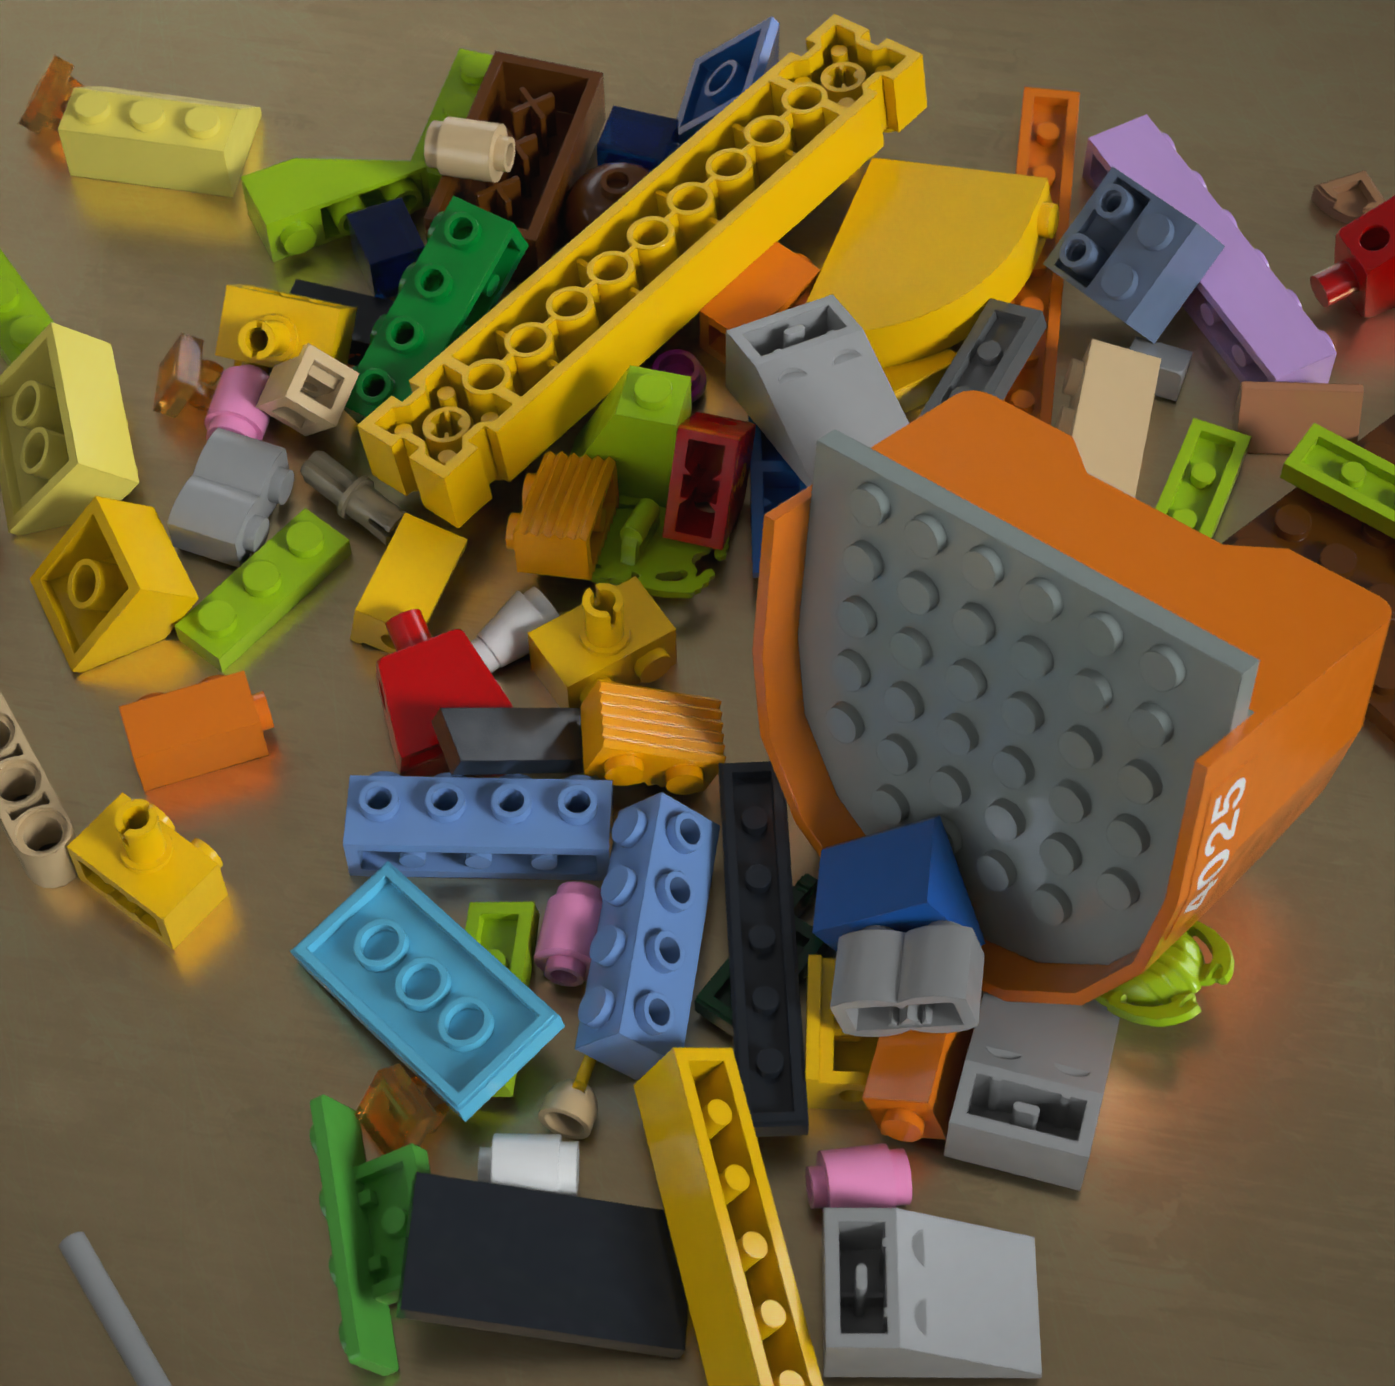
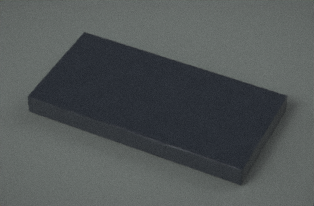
(542, 1266)

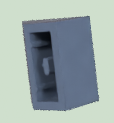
(1134, 254)

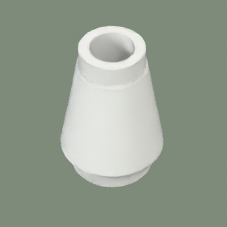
(506, 633)

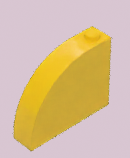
(932, 250)

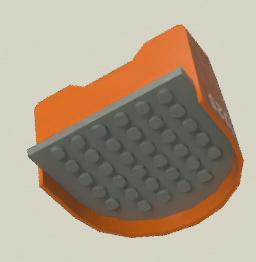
(1053, 676)

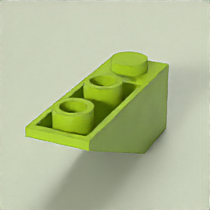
(309, 198)

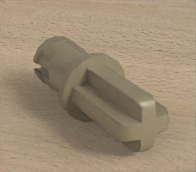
(352, 495)

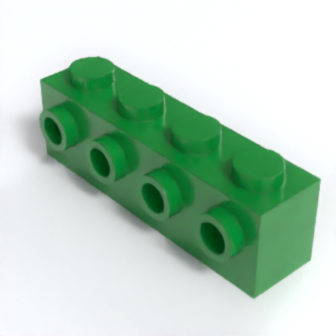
(438, 300)

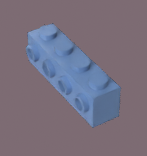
(479, 826)
(647, 935)

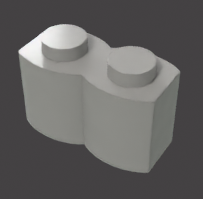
(230, 497)
(908, 980)

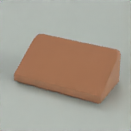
(1283, 412)

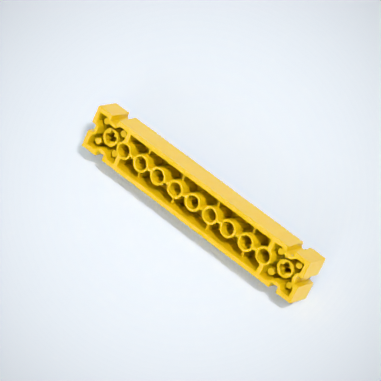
(642, 270)

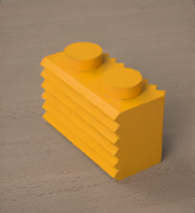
(564, 516)
(651, 737)

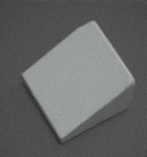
(1172, 366)

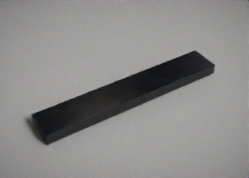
(762, 948)

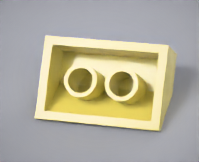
(157, 139)
(62, 431)

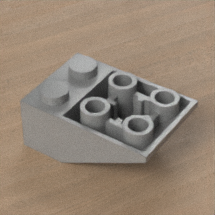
(808, 376)
(1033, 1089)
(926, 1297)

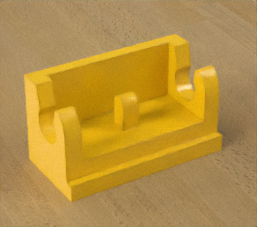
(407, 578)
(834, 1061)

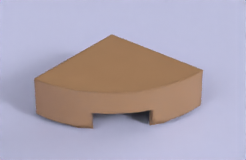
(1347, 196)

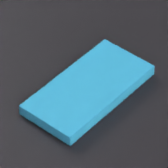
(428, 990)

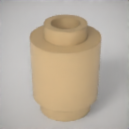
(469, 149)

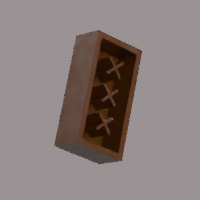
(555, 124)

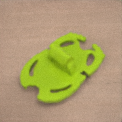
(639, 550)
(1173, 981)

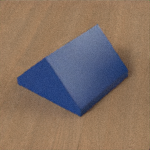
(726, 74)
(893, 881)

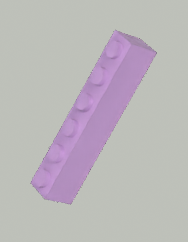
(1239, 300)

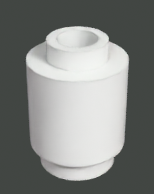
(531, 1162)

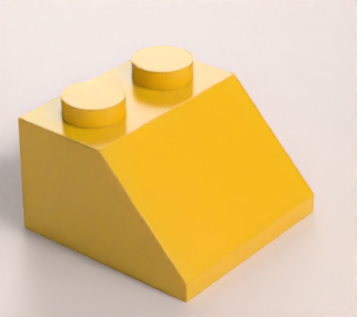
(112, 584)

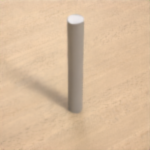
(112, 1311)

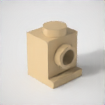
(308, 391)

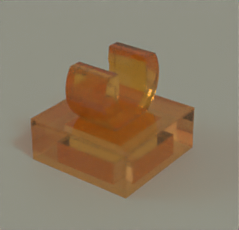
(182, 377)
(397, 1110)

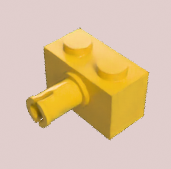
(273, 326)
(606, 638)
(149, 868)

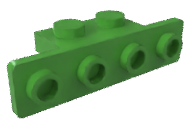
(367, 1229)

